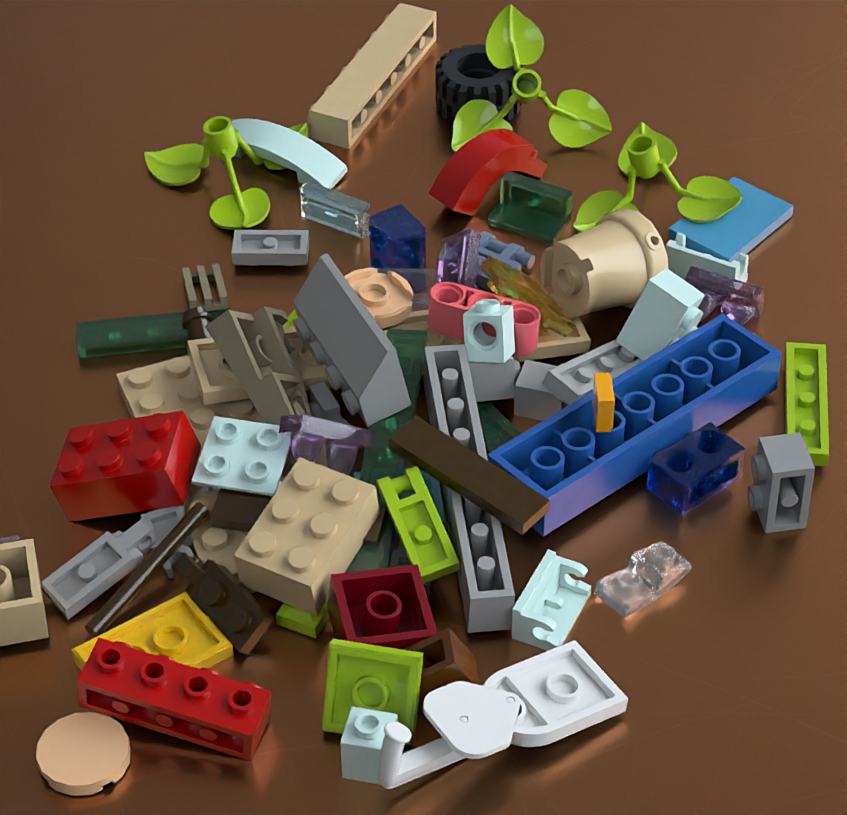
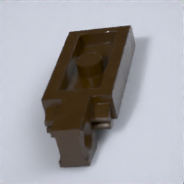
(225, 601)

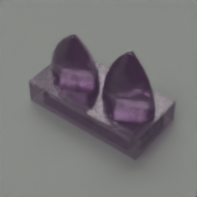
(460, 259)
(737, 298)
(341, 440)

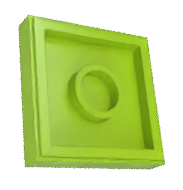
(373, 680)

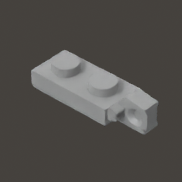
(97, 568)

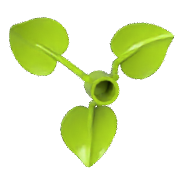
(517, 42)
(646, 155)
(183, 163)

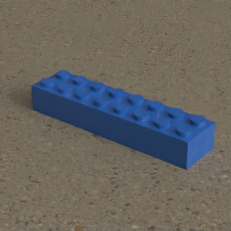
(656, 404)

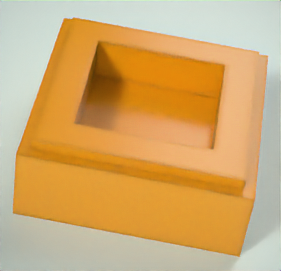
(603, 402)

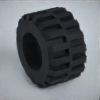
(468, 76)

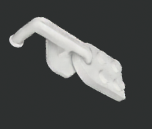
(515, 706)

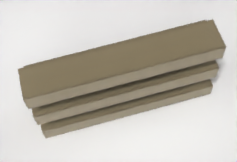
(203, 278)

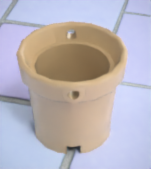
(604, 264)

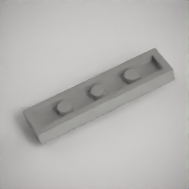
(576, 377)

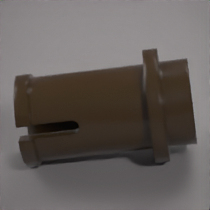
(195, 321)

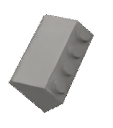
(349, 344)

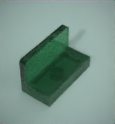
(532, 208)

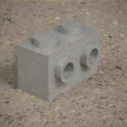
(781, 482)

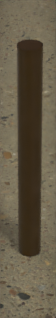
(147, 570)

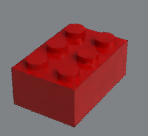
(126, 466)

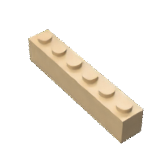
(372, 76)

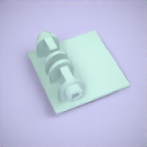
(242, 457)

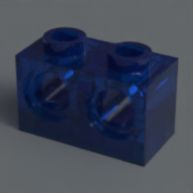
(396, 240)
(695, 468)

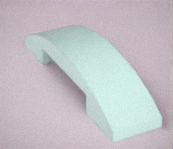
(290, 150)

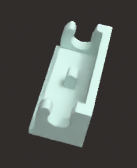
(682, 258)
(550, 602)

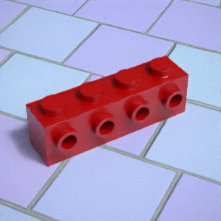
(174, 698)

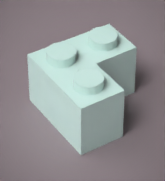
(661, 315)

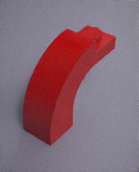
(479, 165)

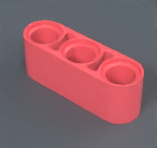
(451, 300)

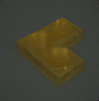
(521, 287)

